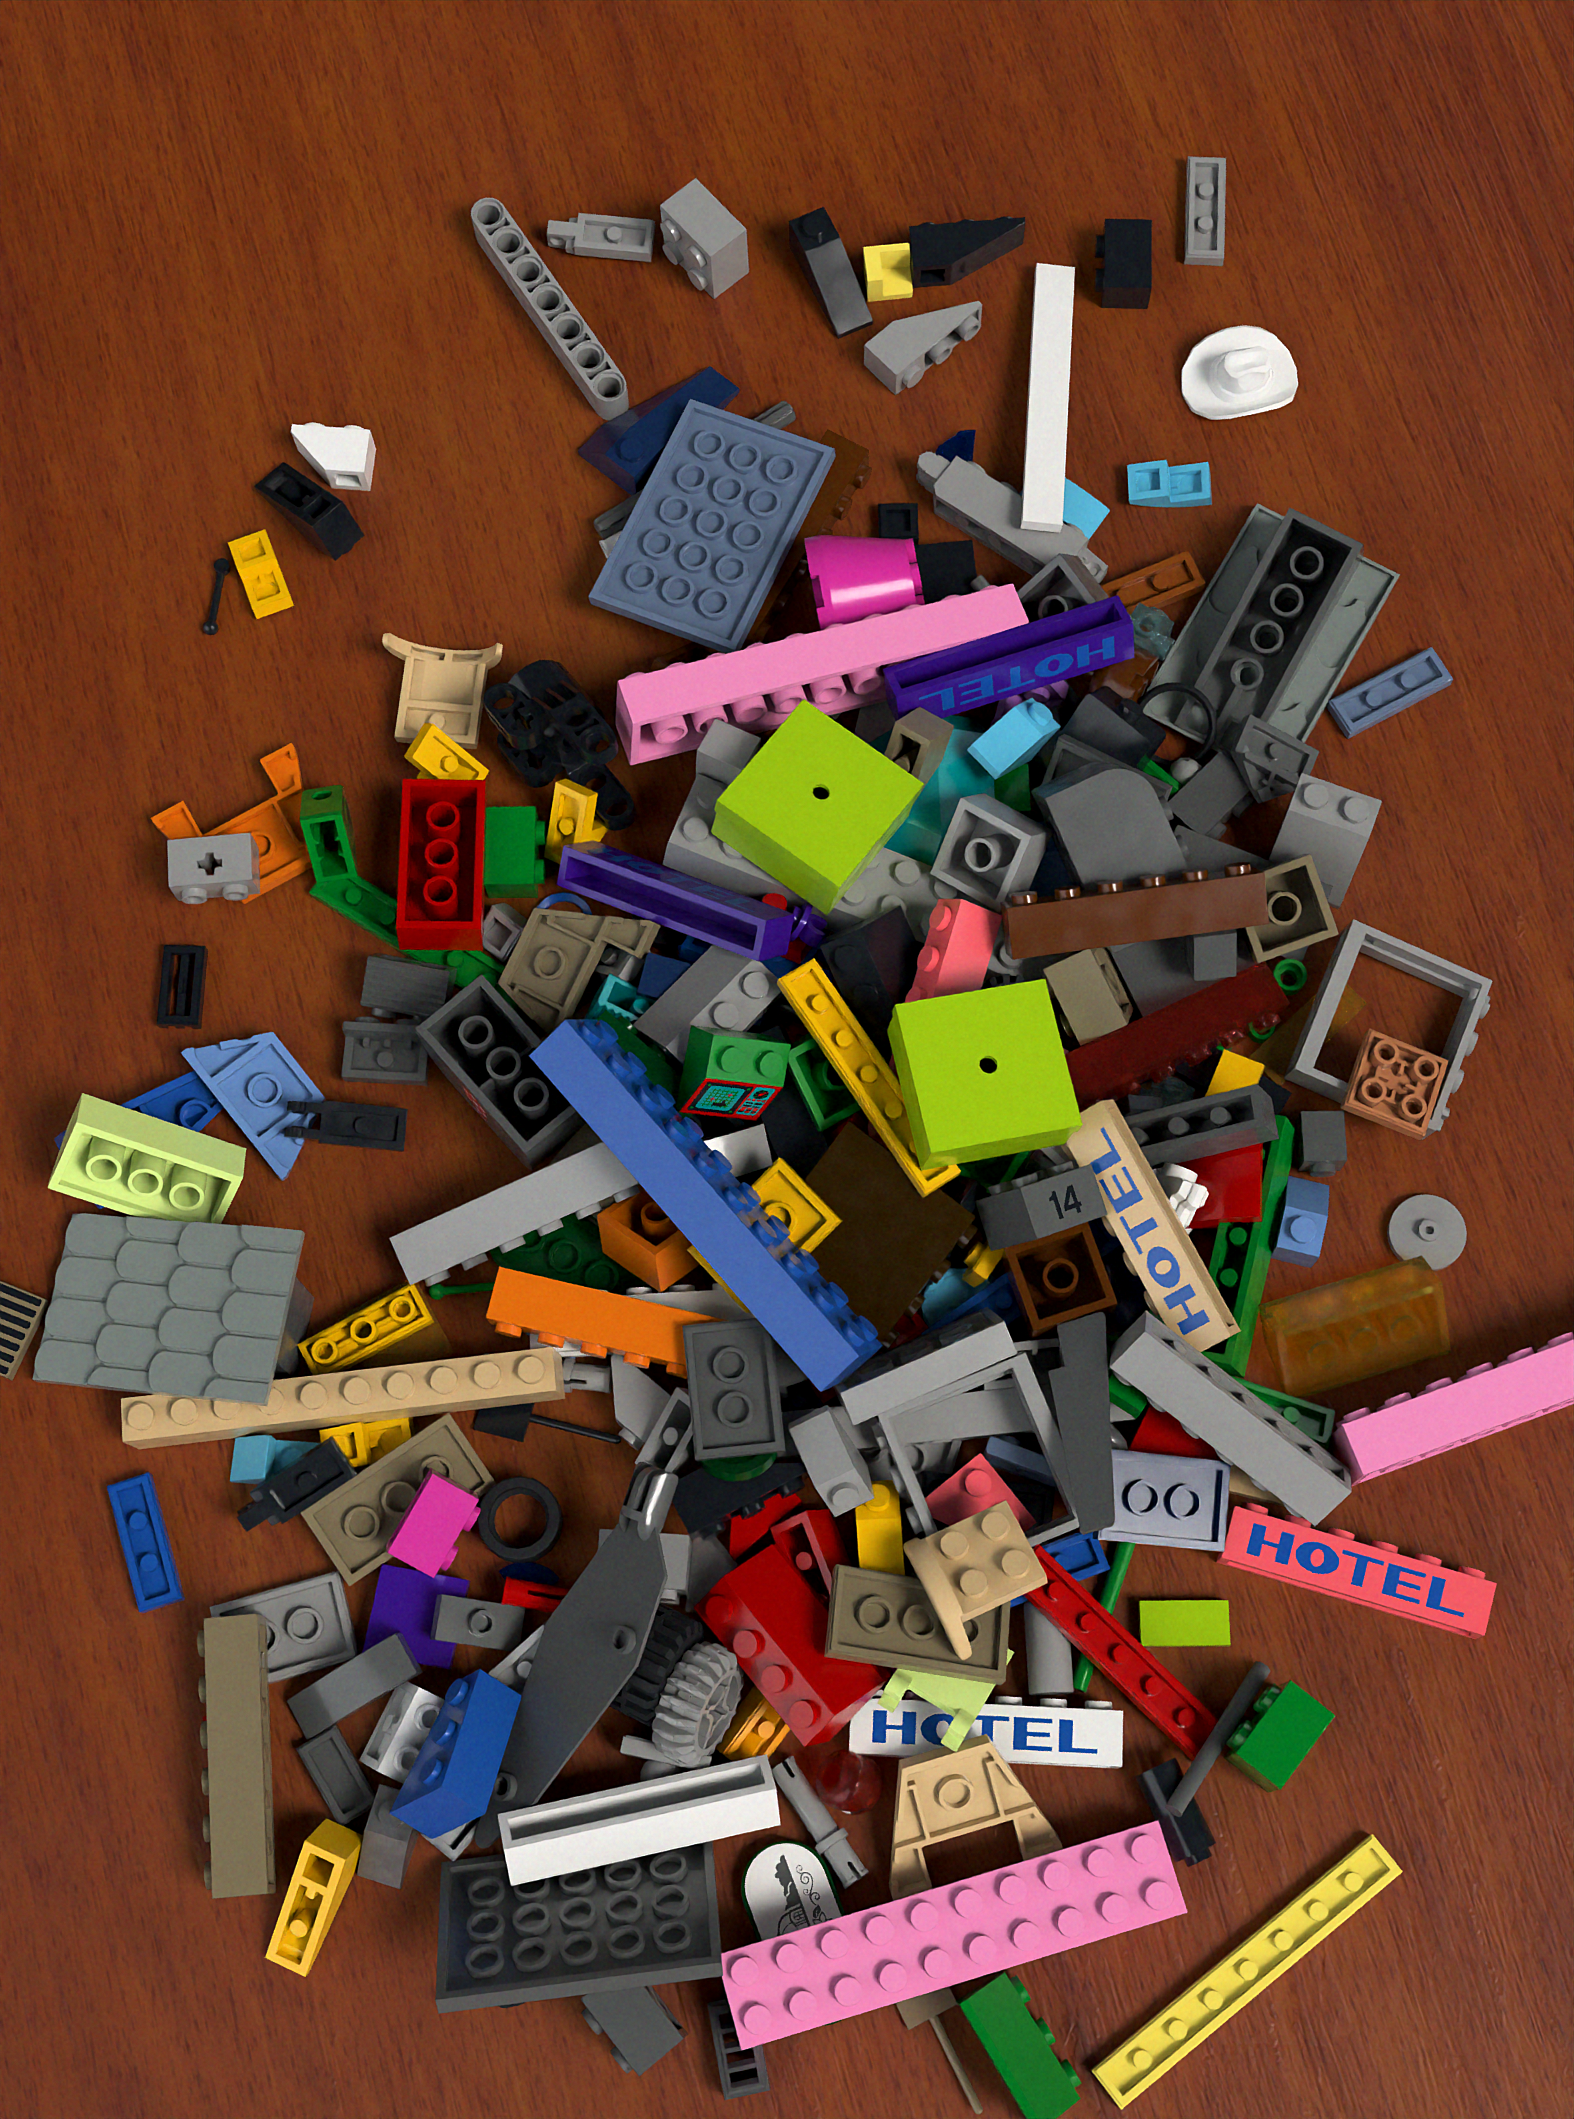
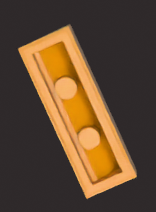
(753, 1729)

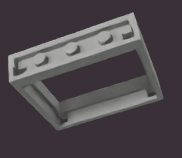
(1362, 938)
(1040, 1419)

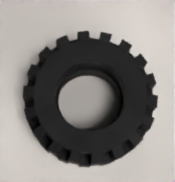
(667, 1642)

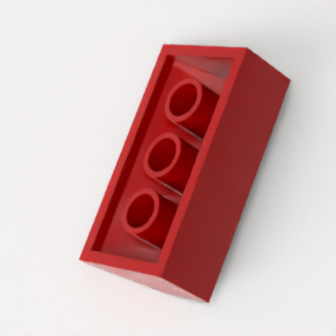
(779, 1639)

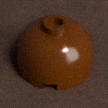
(1126, 678)

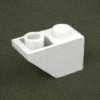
(338, 454)

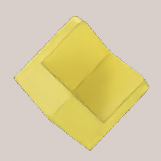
(887, 272)

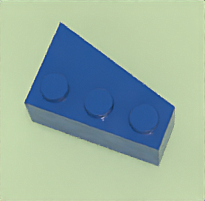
(459, 1757)

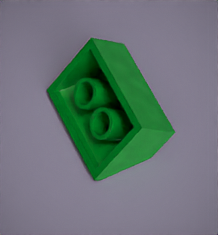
(1020, 2047)

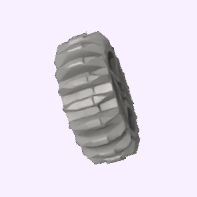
(697, 1703)

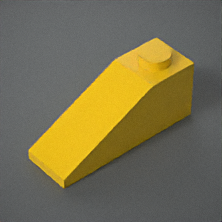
(880, 1530)
(314, 1895)

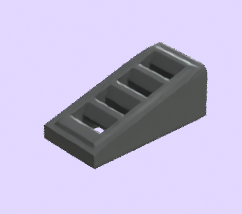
(743, 2087)

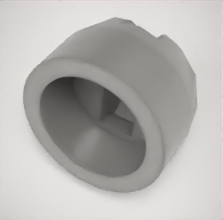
(1184, 770)

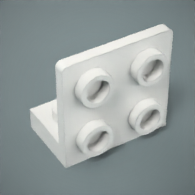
(401, 1731)

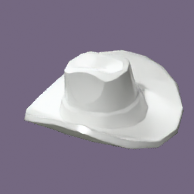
(1238, 374)

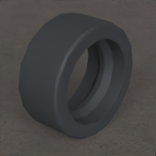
(493, 1500)

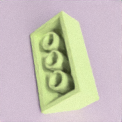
(145, 1165)

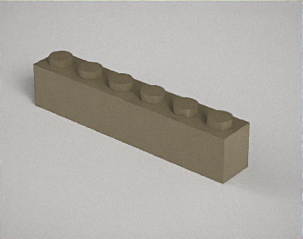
(238, 1756)

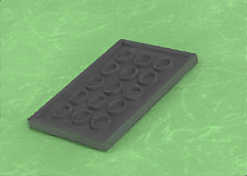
(577, 1930)

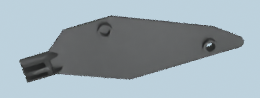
(586, 1649)

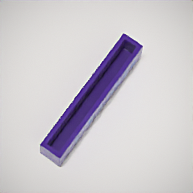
(1012, 661)
(676, 900)

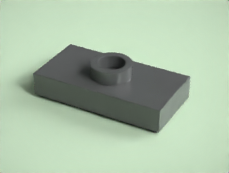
(477, 1623)

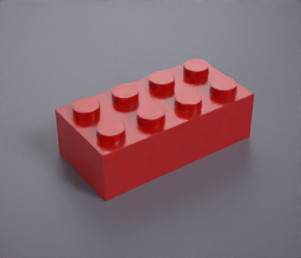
(441, 865)

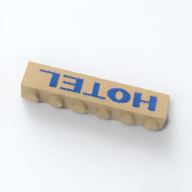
(1150, 1230)

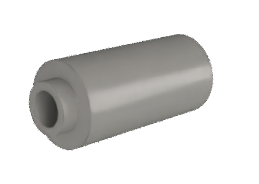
(1047, 1655)

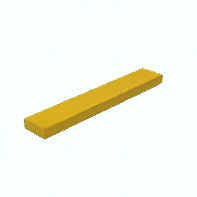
(859, 1068)

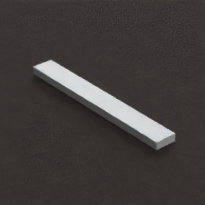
(1048, 398)

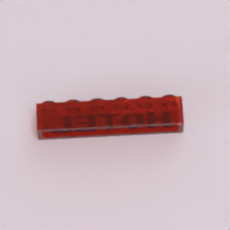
(1176, 1035)

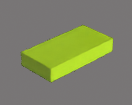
(1184, 1623)

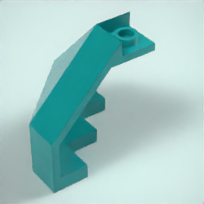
(933, 811)

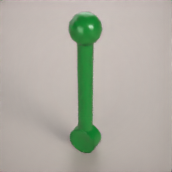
(438, 1291)

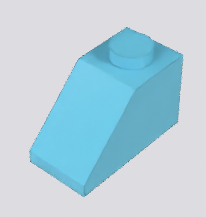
(1014, 738)

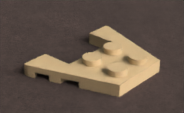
(955, 1794)

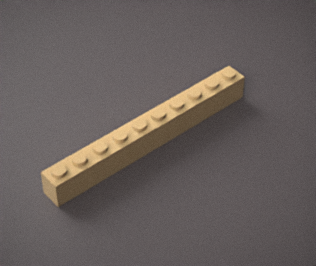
(350, 1398)

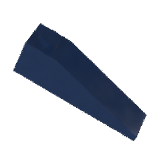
(633, 442)

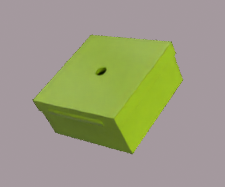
(815, 806)
(983, 1074)

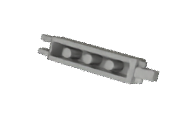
(993, 516)

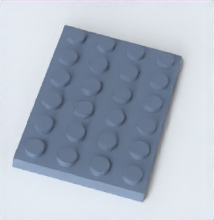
(712, 527)

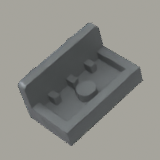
(384, 1052)

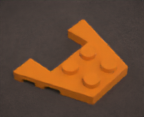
(272, 823)

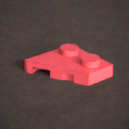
(972, 1491)

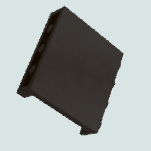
(887, 1234)

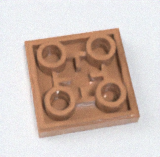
(1394, 1084)

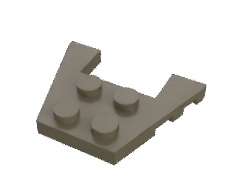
(559, 957)

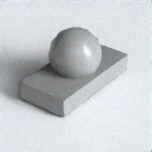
(656, 1764)

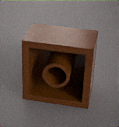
(1058, 1279)

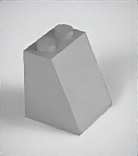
(1331, 827)

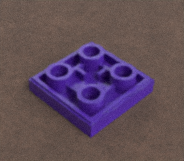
(407, 1606)

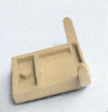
(441, 689)
(975, 1568)

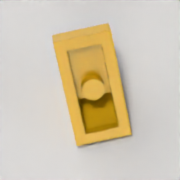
(442, 757)
(572, 818)

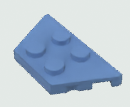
(254, 1084)

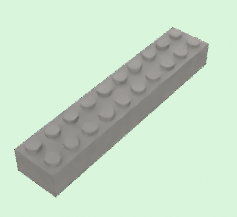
(884, 884)

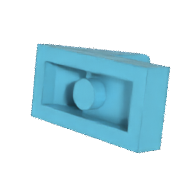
(262, 1456)

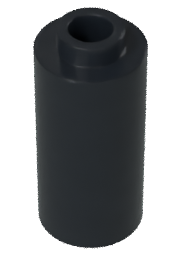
(1187, 1835)

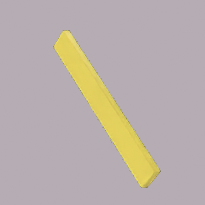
(1246, 1971)

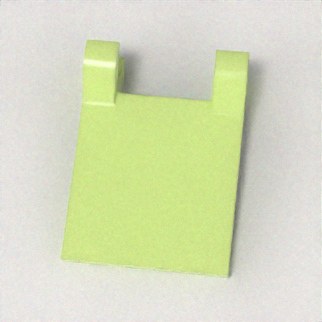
(955, 1696)

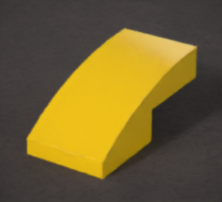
(260, 574)
(370, 1441)

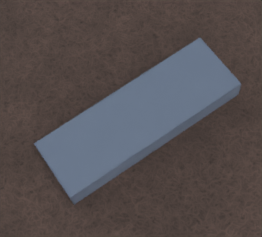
(1389, 693)

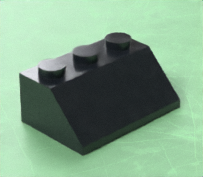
(874, 969)

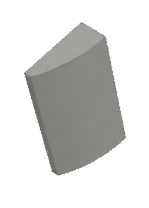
(925, 1364)

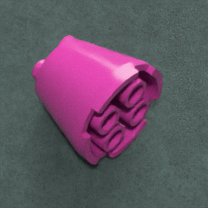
(861, 577)

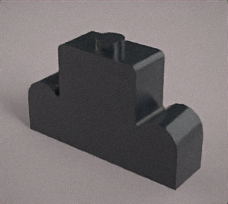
(1107, 724)

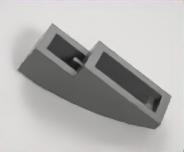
(354, 1685)

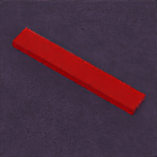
(1121, 1657)

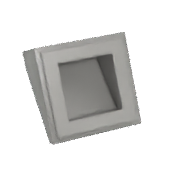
(502, 930)

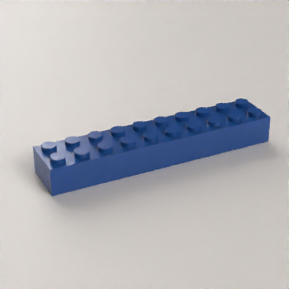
(707, 1201)

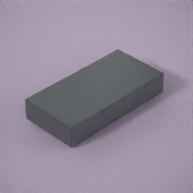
(338, 1775)

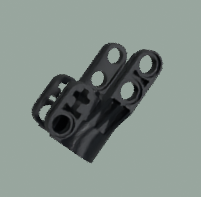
(560, 731)

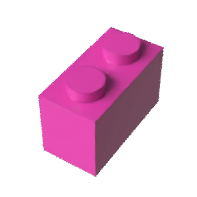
(433, 1524)

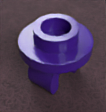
(807, 925)

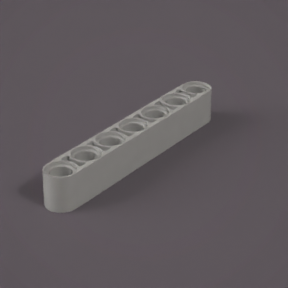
(553, 323)

